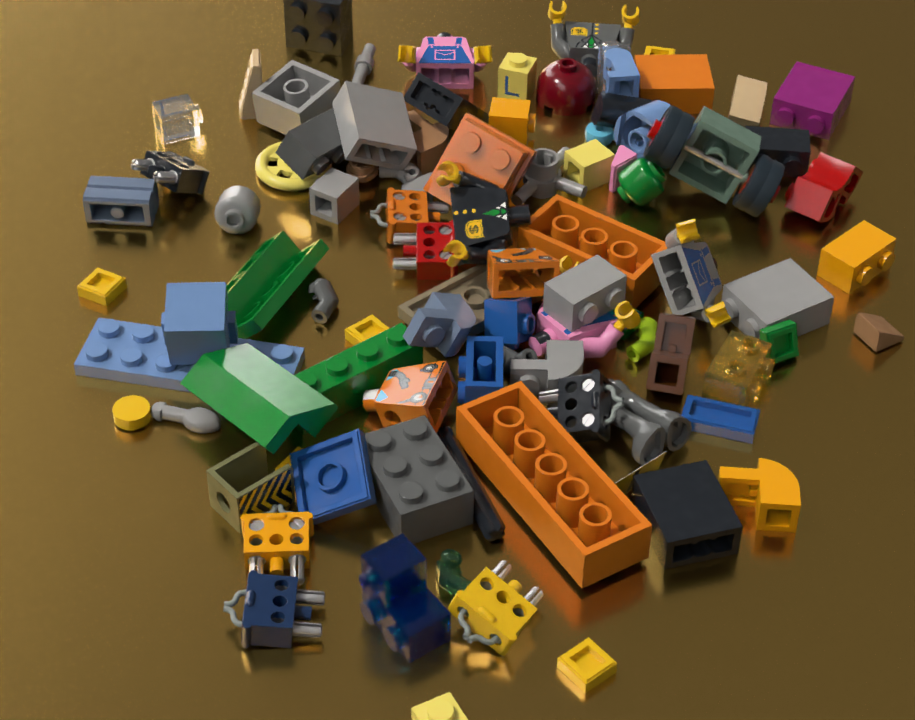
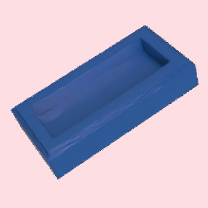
(721, 418)

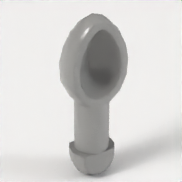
(195, 419)

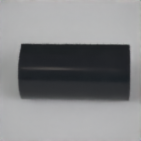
(612, 106)

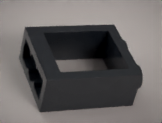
(440, 102)

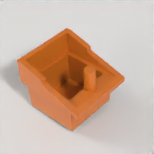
(485, 154)

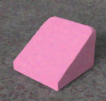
(622, 159)

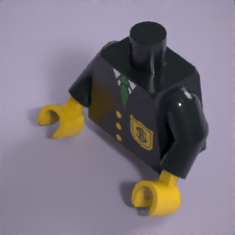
(479, 216)

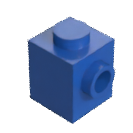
(509, 319)

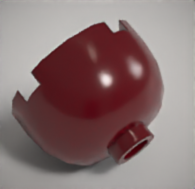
(566, 87)

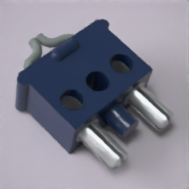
(272, 610)

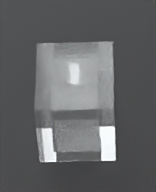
(176, 118)

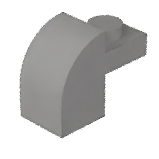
(562, 360)

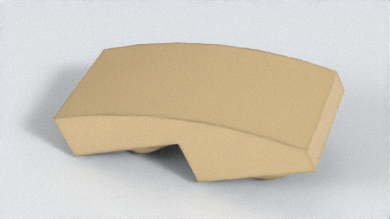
(747, 101)

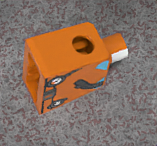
(515, 272)
(413, 393)

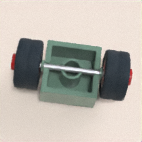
(715, 158)

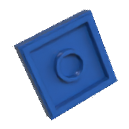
(333, 477)

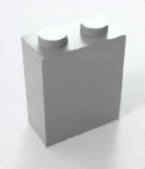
(374, 126)
(775, 296)

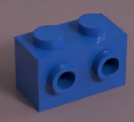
(480, 367)

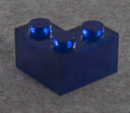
(399, 600)

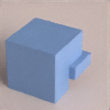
(197, 321)

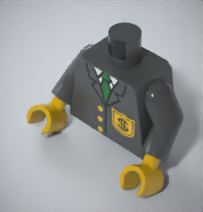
(583, 39)

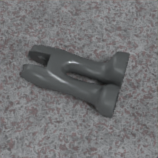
(649, 425)

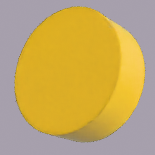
(131, 412)

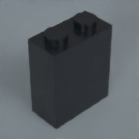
(687, 514)

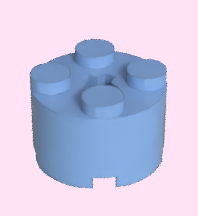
(634, 125)

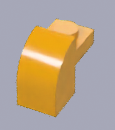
(769, 489)

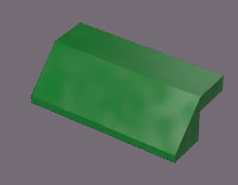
(270, 280)
(257, 395)

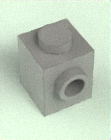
(334, 196)

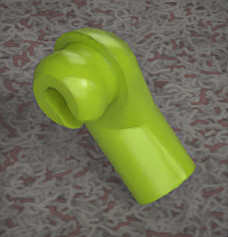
(645, 344)

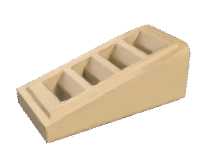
(252, 81)

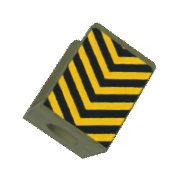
(247, 486)

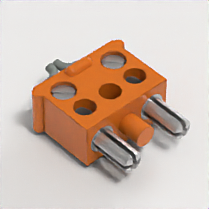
(407, 209)

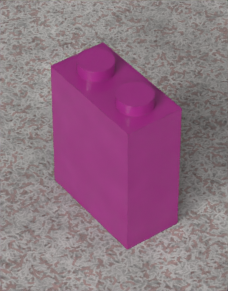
(812, 100)

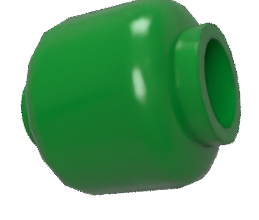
(641, 182)

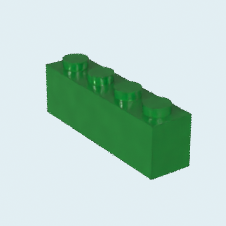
(360, 368)

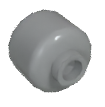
(237, 210)

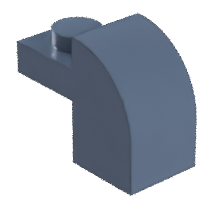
(441, 323)

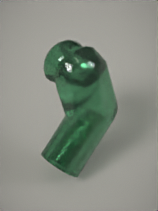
(450, 573)

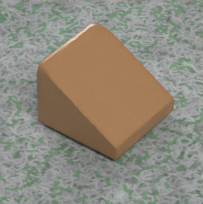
(876, 331)

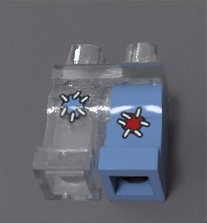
(617, 70)

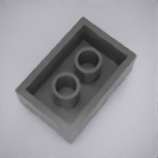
(418, 481)

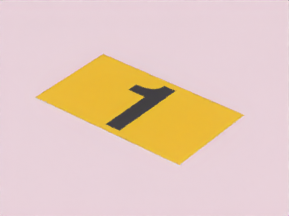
(625, 483)

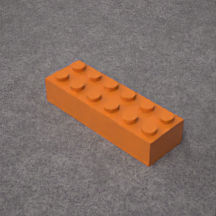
(553, 484)

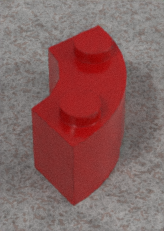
(822, 188)

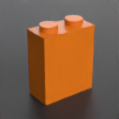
(677, 79)

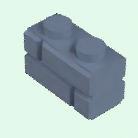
(121, 201)

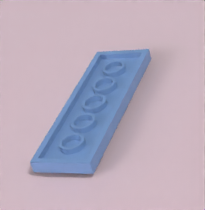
(139, 355)

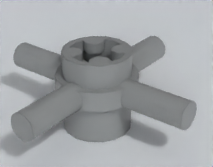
(545, 178)

